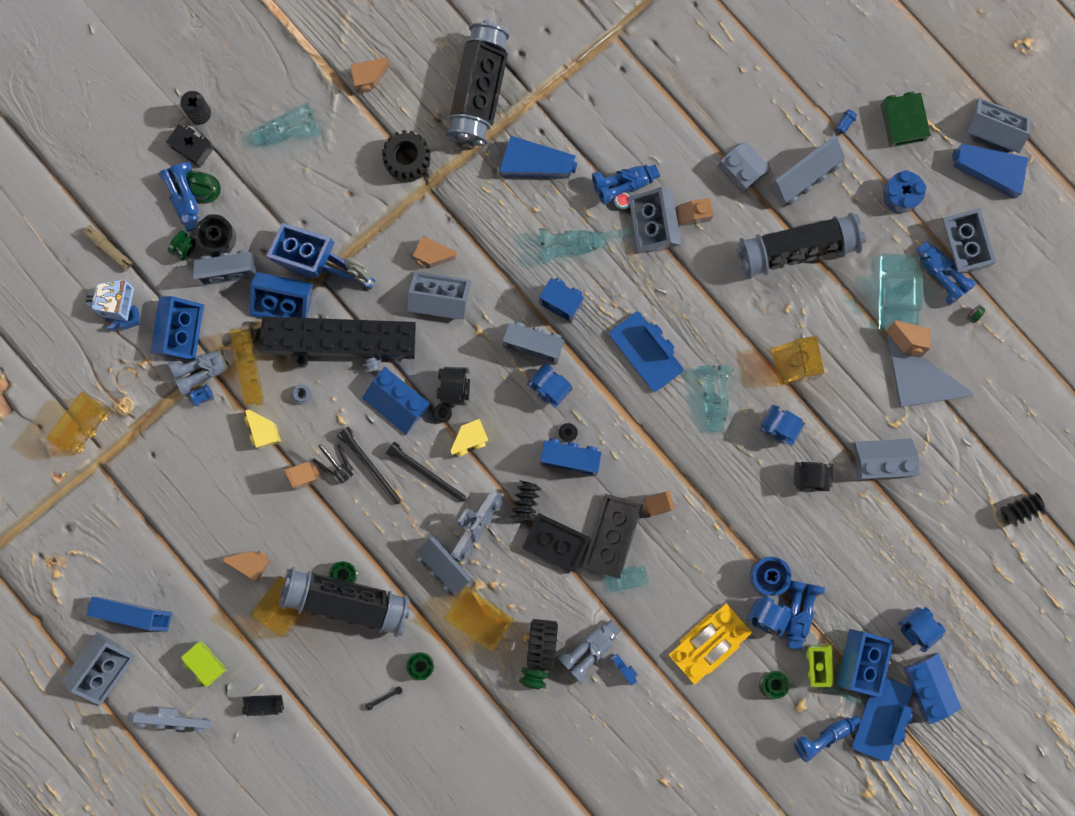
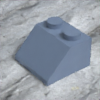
(743, 166)

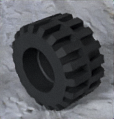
(402, 141)
(542, 644)

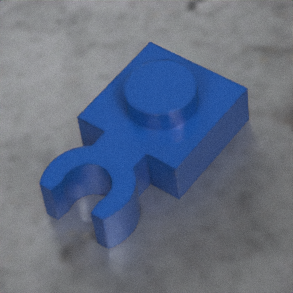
(133, 320)
(628, 672)

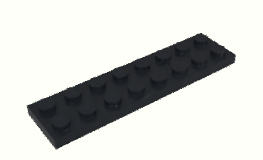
(337, 337)

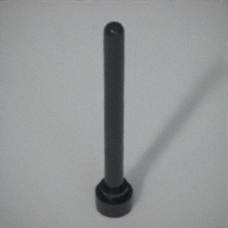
(346, 436)
(395, 451)

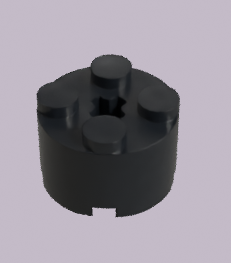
(209, 227)
(454, 386)
(813, 475)

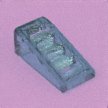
(641, 569)

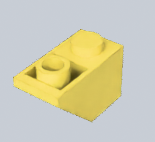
(263, 430)
(470, 436)

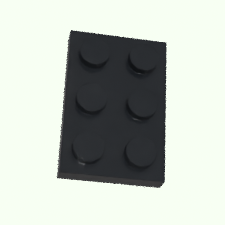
(556, 542)

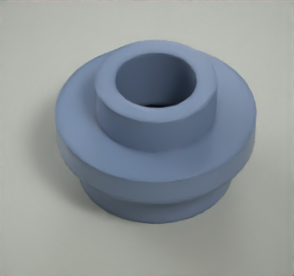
(372, 363)
(295, 394)

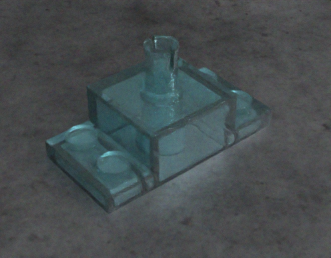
(900, 289)

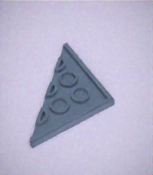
(920, 380)

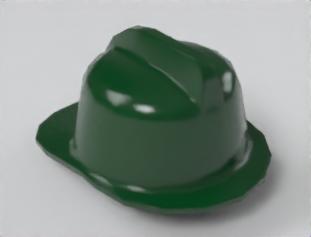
(203, 186)

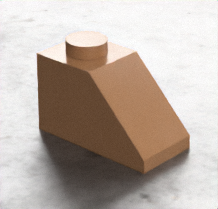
(369, 73)
(694, 212)
(432, 253)
(910, 338)
(302, 475)
(658, 504)
(249, 563)

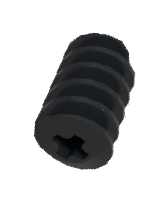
(195, 107)
(526, 501)
(1023, 509)

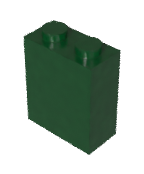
(905, 119)

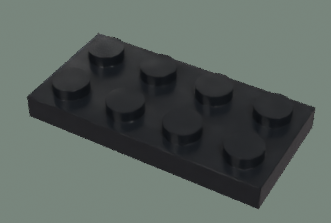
(612, 536)

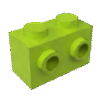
(203, 664)
(821, 665)

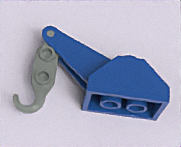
(308, 252)

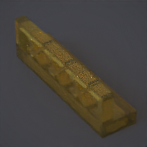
(247, 365)

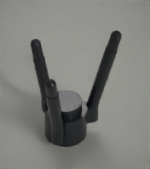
(342, 472)

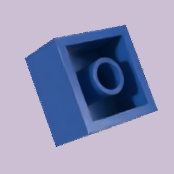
(561, 299)

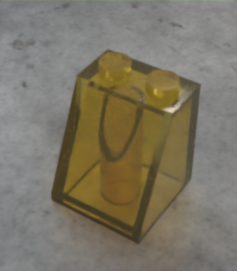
(798, 361)
(270, 613)

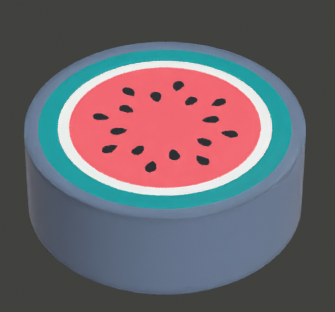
(622, 201)

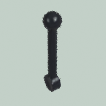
(398, 690)

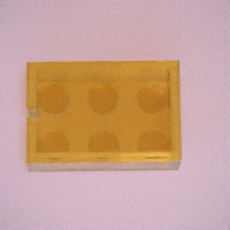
(78, 424)
(479, 618)

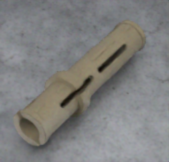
(101, 242)

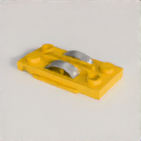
(709, 643)

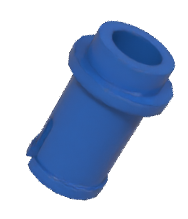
(847, 119)

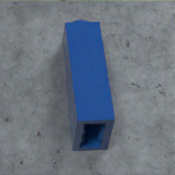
(535, 160)
(995, 168)
(129, 614)

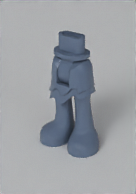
(212, 363)
(597, 642)

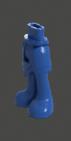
(630, 180)
(184, 203)
(939, 266)
(800, 622)
(808, 749)

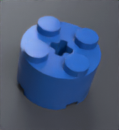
(911, 184)
(550, 385)
(782, 424)
(781, 577)
(769, 616)
(921, 628)

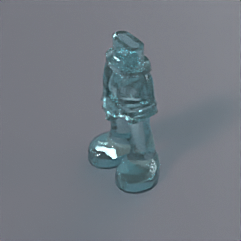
(280, 130)
(579, 243)
(716, 405)

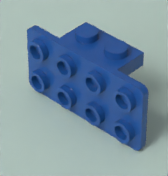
(647, 350)
(884, 721)

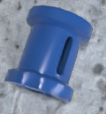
(202, 395)

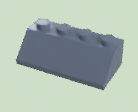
(807, 172)

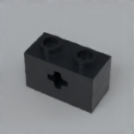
(181, 137)

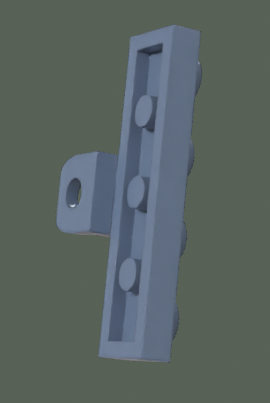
(474, 524)
(168, 719)

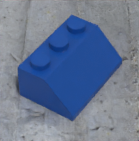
(279, 296)
(177, 328)
(396, 400)
(571, 457)
(865, 663)
(932, 688)

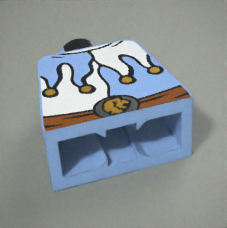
(112, 299)

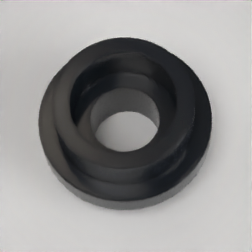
(446, 418)
(572, 437)

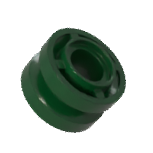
(182, 245)
(350, 568)
(411, 670)
(533, 678)
(765, 685)

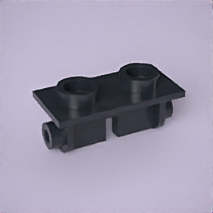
(270, 704)

